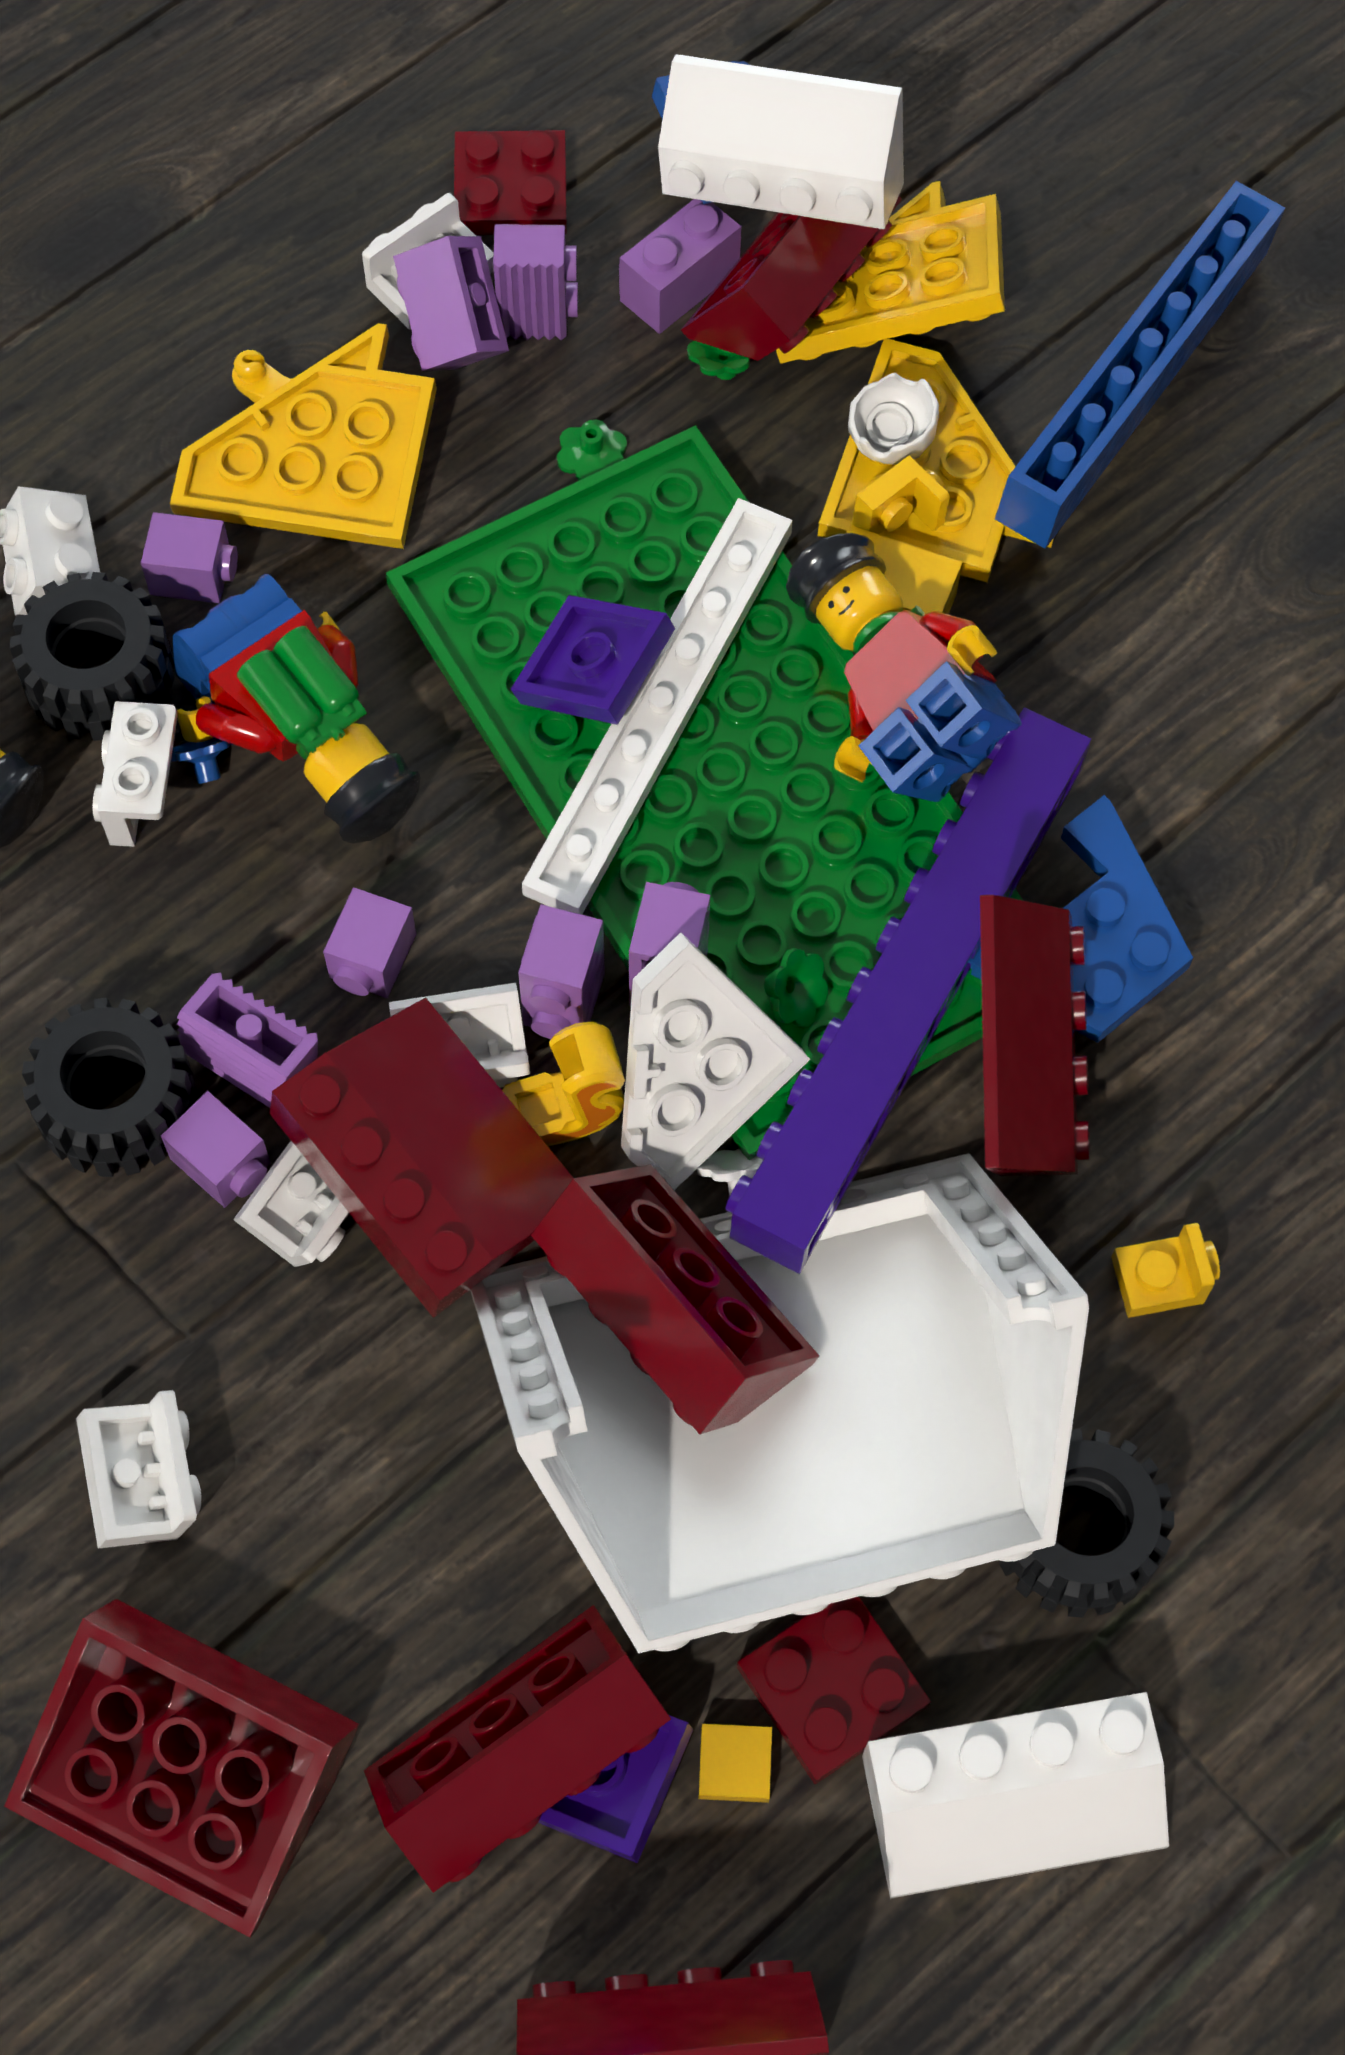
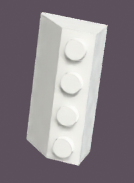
(782, 141)
(1017, 1794)

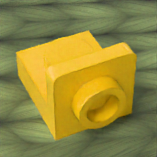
(898, 494)
(1166, 1272)

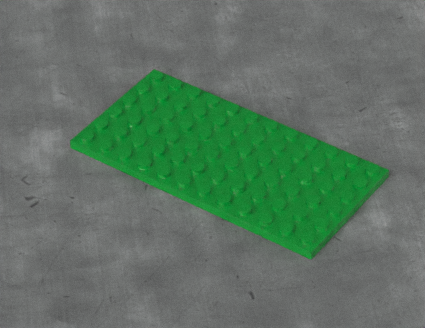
(752, 782)

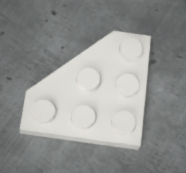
(695, 1062)

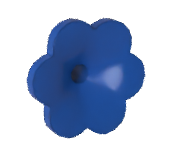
(202, 757)

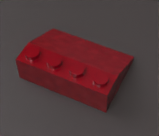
(1031, 1038)
(422, 1152)
(179, 1764)
(698, 2016)

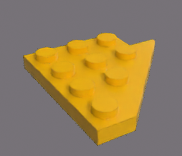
(921, 275)
(320, 453)
(961, 454)

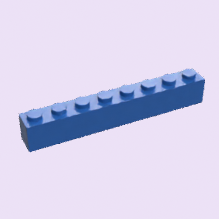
(1138, 365)

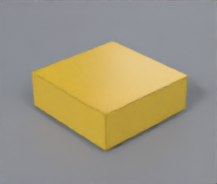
(735, 1763)

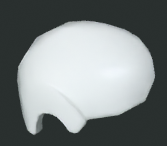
(894, 419)

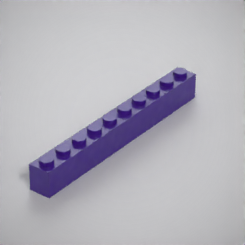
(905, 995)

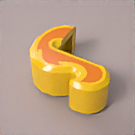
(582, 1095)

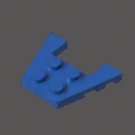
(1128, 931)

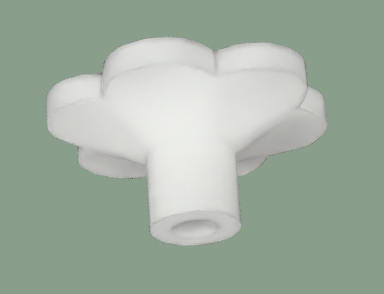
(729, 1167)

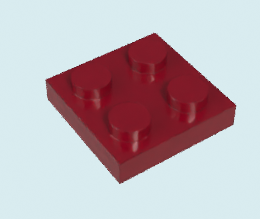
(510, 178)
(833, 1686)

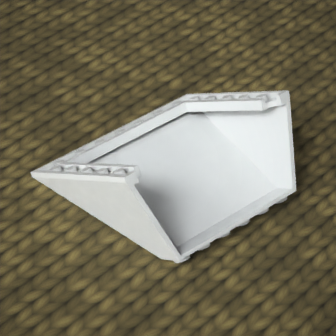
(892, 1460)

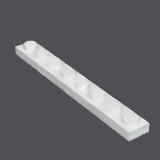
(639, 746)

